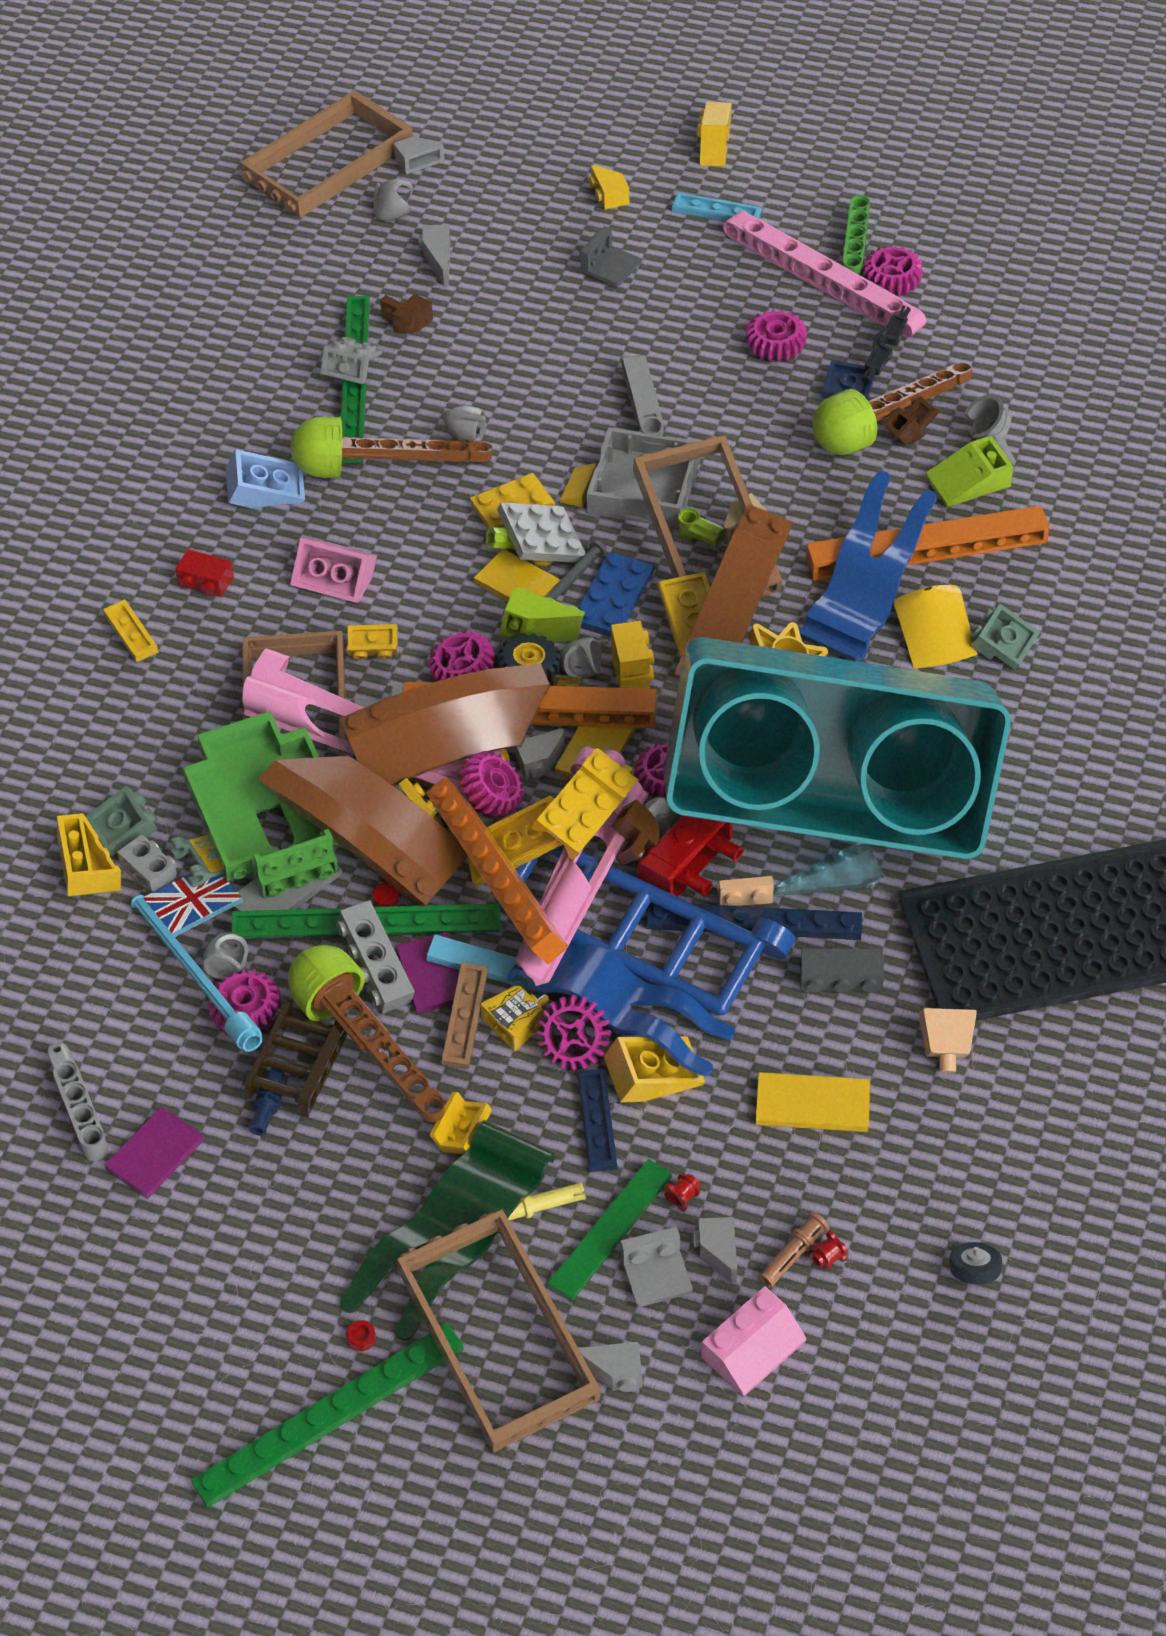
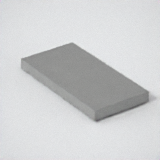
(289, 899)

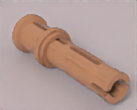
(800, 1241)

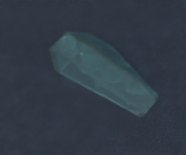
(849, 869)

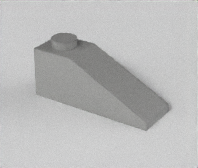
(436, 249)

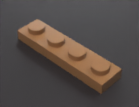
(465, 1015)

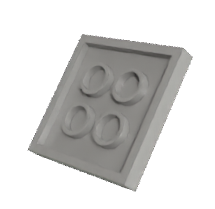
(541, 532)

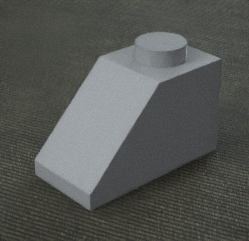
(418, 153)
(540, 753)
(718, 1245)
(615, 1365)

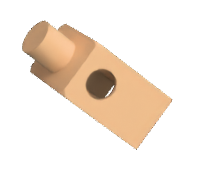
(947, 1035)

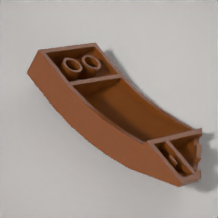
(446, 721)
(369, 821)

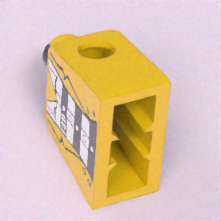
(514, 1015)

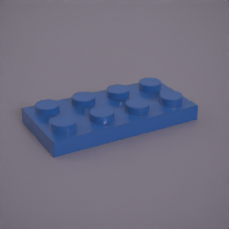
(614, 592)

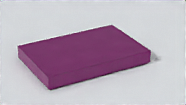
(432, 982)
(154, 1152)

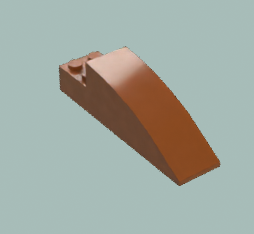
(741, 577)

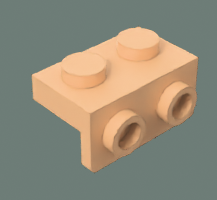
(746, 891)

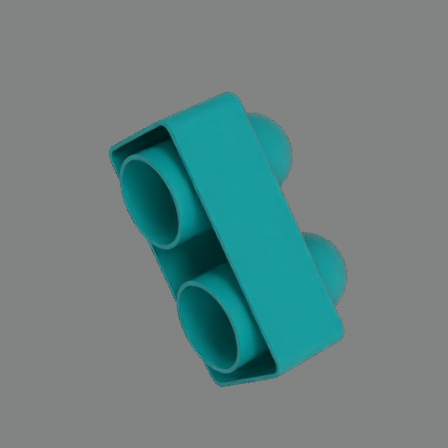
(835, 748)

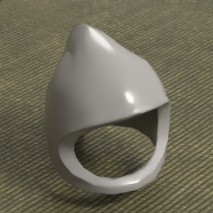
(388, 203)
(463, 422)
(582, 653)
(225, 954)

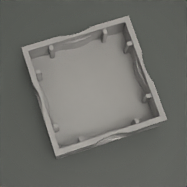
(614, 486)

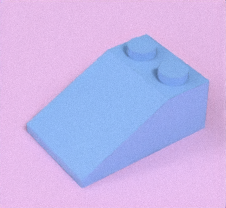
(263, 481)

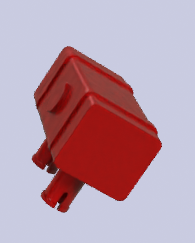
(686, 853)

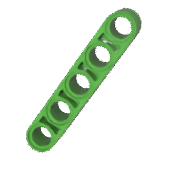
(856, 233)

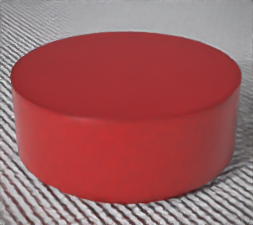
(385, 895)
(360, 1335)

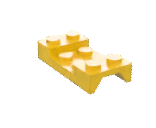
(586, 802)

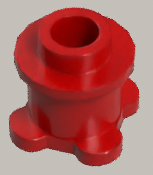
(682, 1190)
(828, 1251)

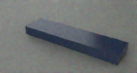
(597, 1120)

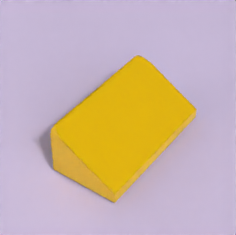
(578, 485)

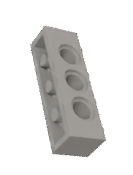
(365, 919)

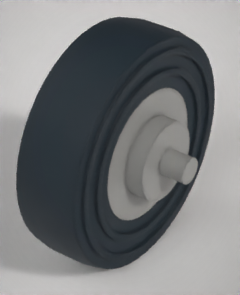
(975, 1263)

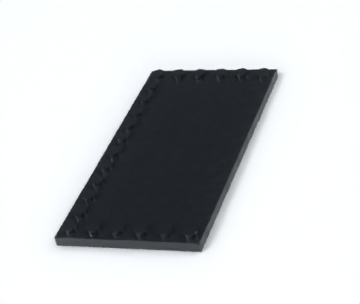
(1043, 931)

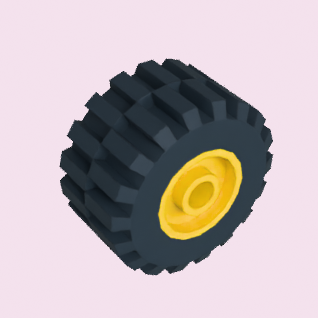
(530, 650)

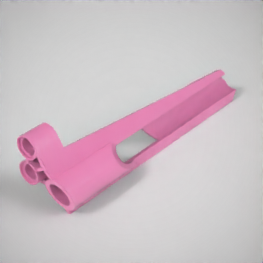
(287, 697)
(568, 890)

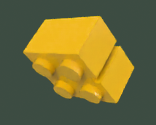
(631, 655)

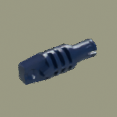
(266, 1104)

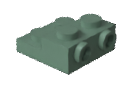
(1004, 636)
(122, 819)

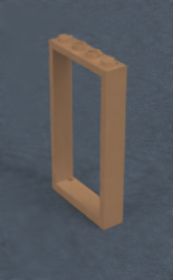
(309, 130)
(684, 453)
(300, 645)
(543, 1416)

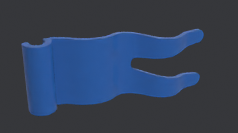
(861, 585)
(604, 979)

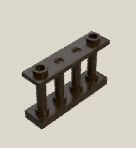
(314, 1075)

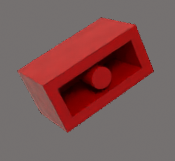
(204, 573)

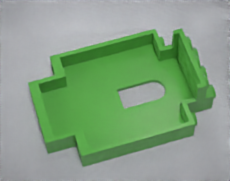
(230, 797)

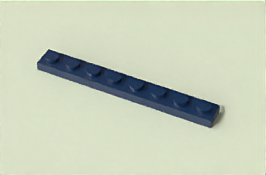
(798, 921)

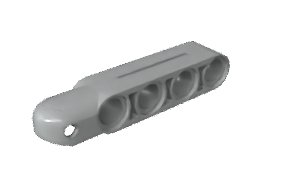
(642, 395)
(81, 1109)

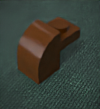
(407, 316)
(910, 425)
(638, 829)

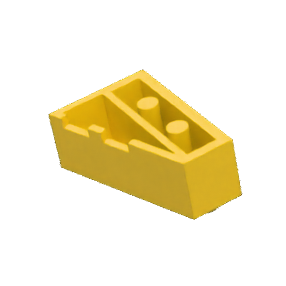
(714, 133)
(83, 858)

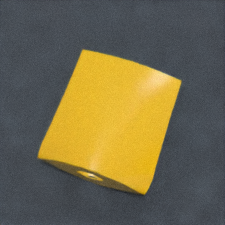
(935, 626)

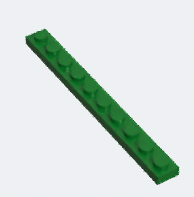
(355, 393)
(395, 921)
(322, 1418)

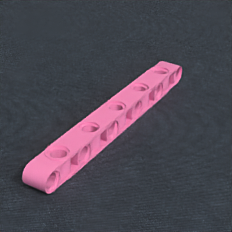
(820, 271)

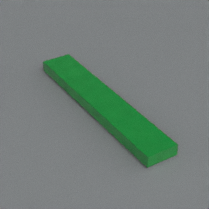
(609, 1230)

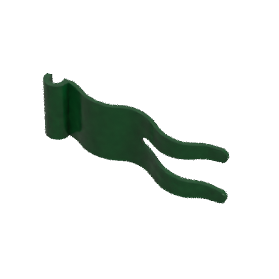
(489, 1177)

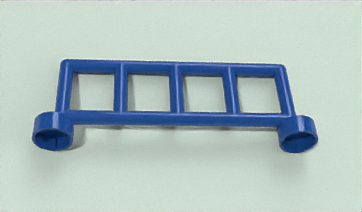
(764, 937)

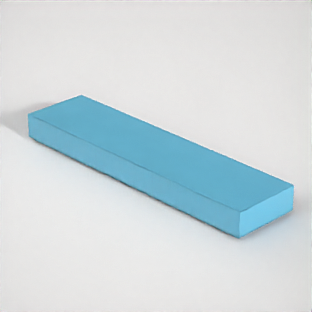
(710, 207)
(453, 952)

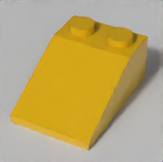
(646, 1070)

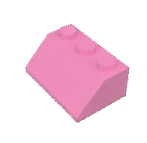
(332, 569)
(753, 1341)

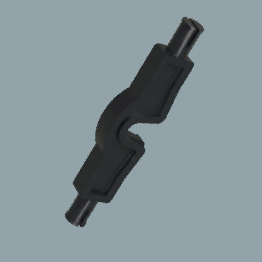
(880, 352)

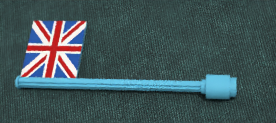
(182, 907)

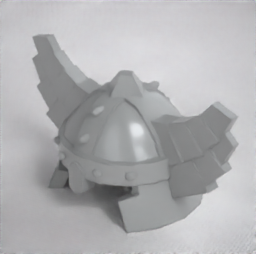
(990, 420)

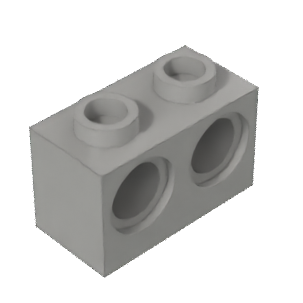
(147, 864)

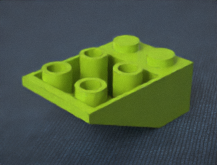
(971, 472)
(540, 616)

